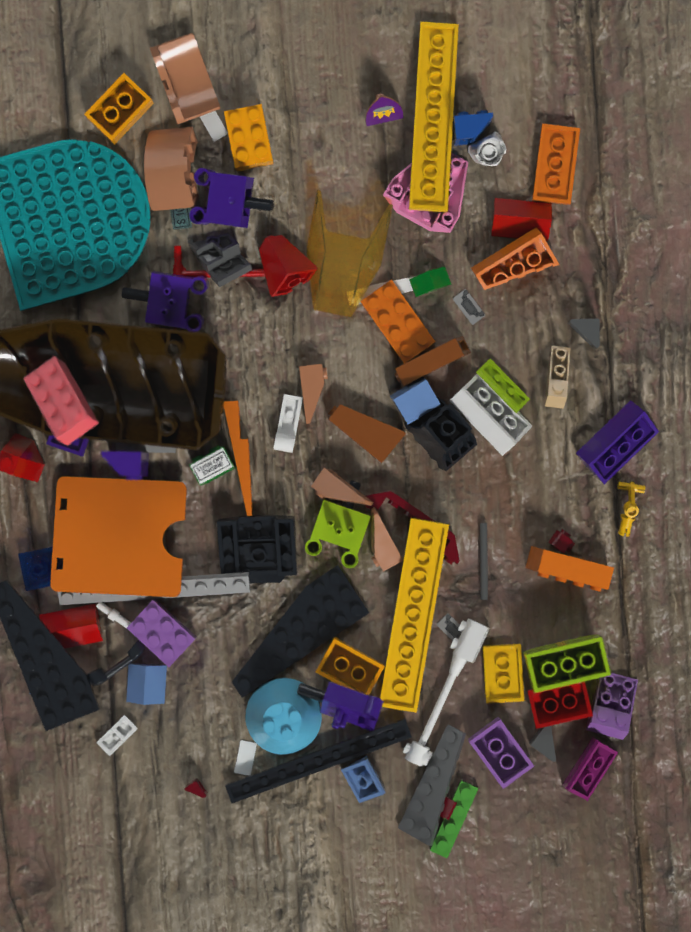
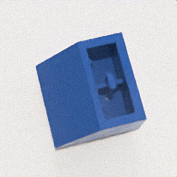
(469, 127)

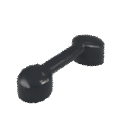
(99, 676)

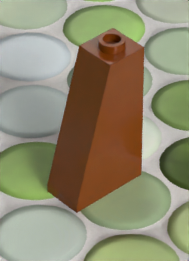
(432, 360)
(366, 431)

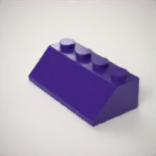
(617, 442)
(129, 464)

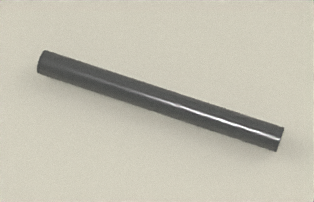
(483, 562)

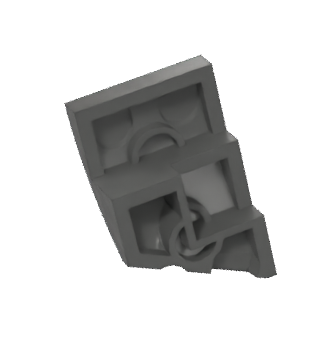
(220, 258)

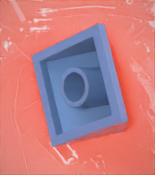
(415, 400)
(146, 683)
(363, 779)

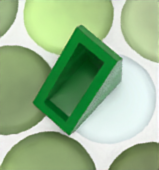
(430, 281)

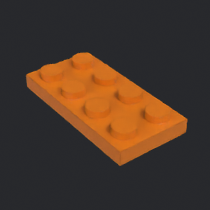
(556, 164)
(397, 321)

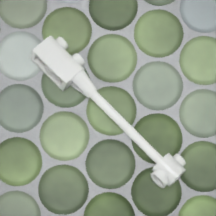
(465, 649)

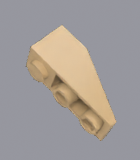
(557, 377)

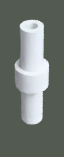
(113, 614)

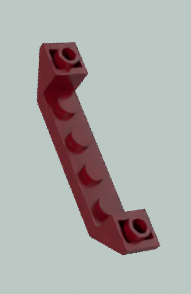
(451, 552)

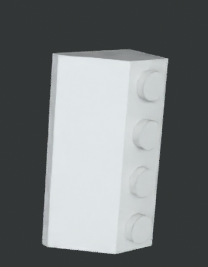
(490, 414)

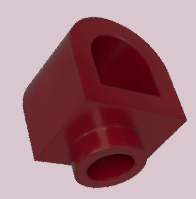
(561, 541)

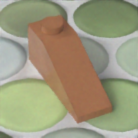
(312, 385)
(334, 487)
(382, 545)

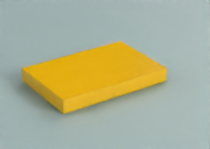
(503, 673)

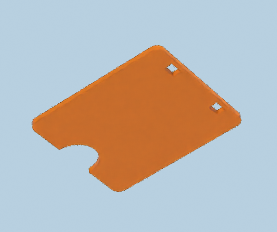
(116, 536)

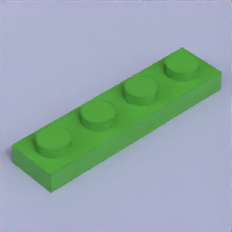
(450, 828)

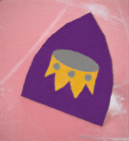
(383, 110)

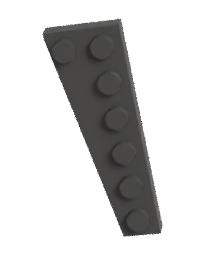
(428, 800)

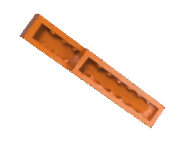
(241, 452)

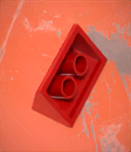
(518, 217)
(74, 625)
(560, 705)

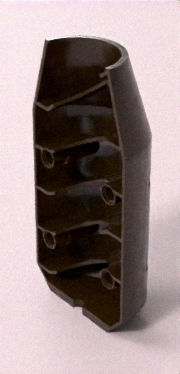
(127, 379)

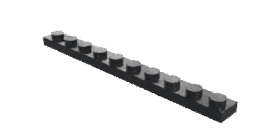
(318, 761)

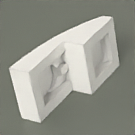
(117, 735)

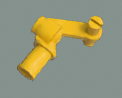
(630, 508)

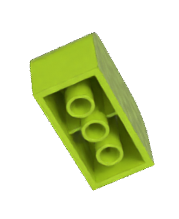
(566, 662)

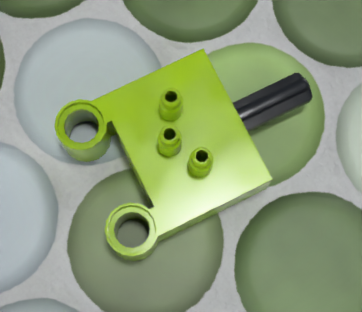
(340, 527)

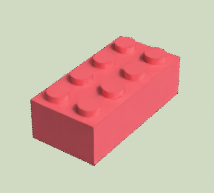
(60, 400)

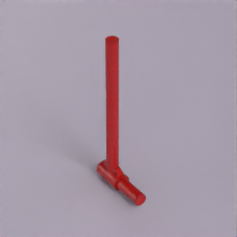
(179, 269)

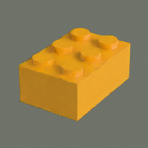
(119, 108)
(248, 137)
(349, 667)

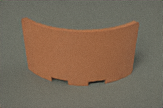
(186, 78)
(169, 168)

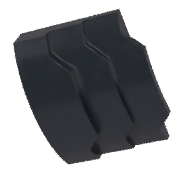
(258, 546)

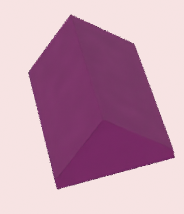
(589, 768)

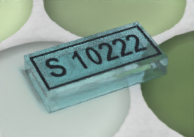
(181, 218)

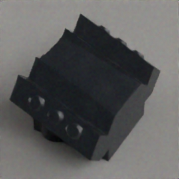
(443, 435)

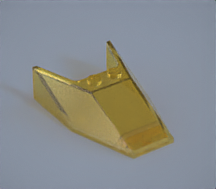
(343, 263)

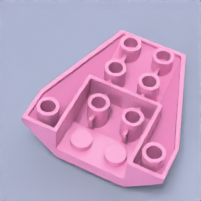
(399, 193)

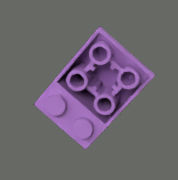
(612, 706)

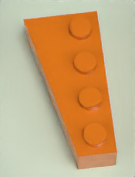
(515, 260)
(569, 568)

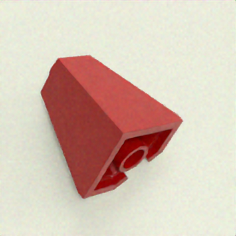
(284, 265)
(22, 458)

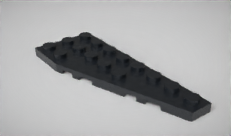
(312, 619)
(52, 675)

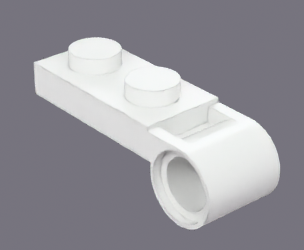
(288, 423)

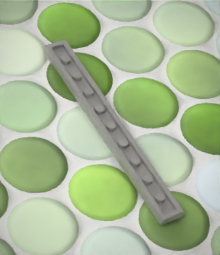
(191, 586)

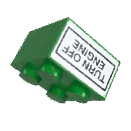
(212, 465)

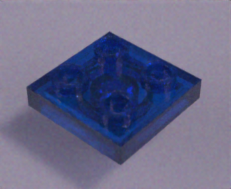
(37, 568)

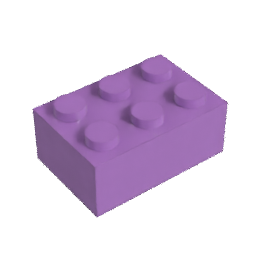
(161, 632)
(500, 752)

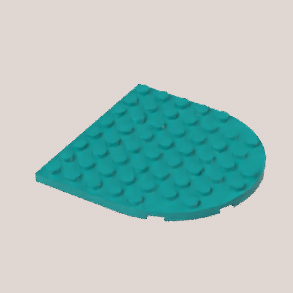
(69, 219)

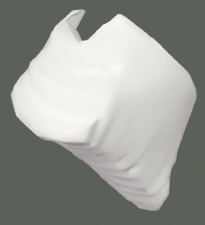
(488, 150)

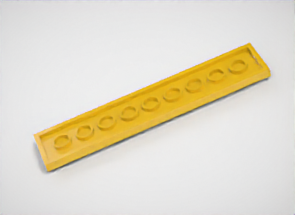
(433, 117)
(414, 614)

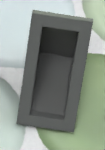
(588, 329)
(544, 742)

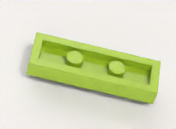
(503, 385)

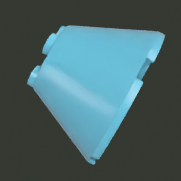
(281, 717)

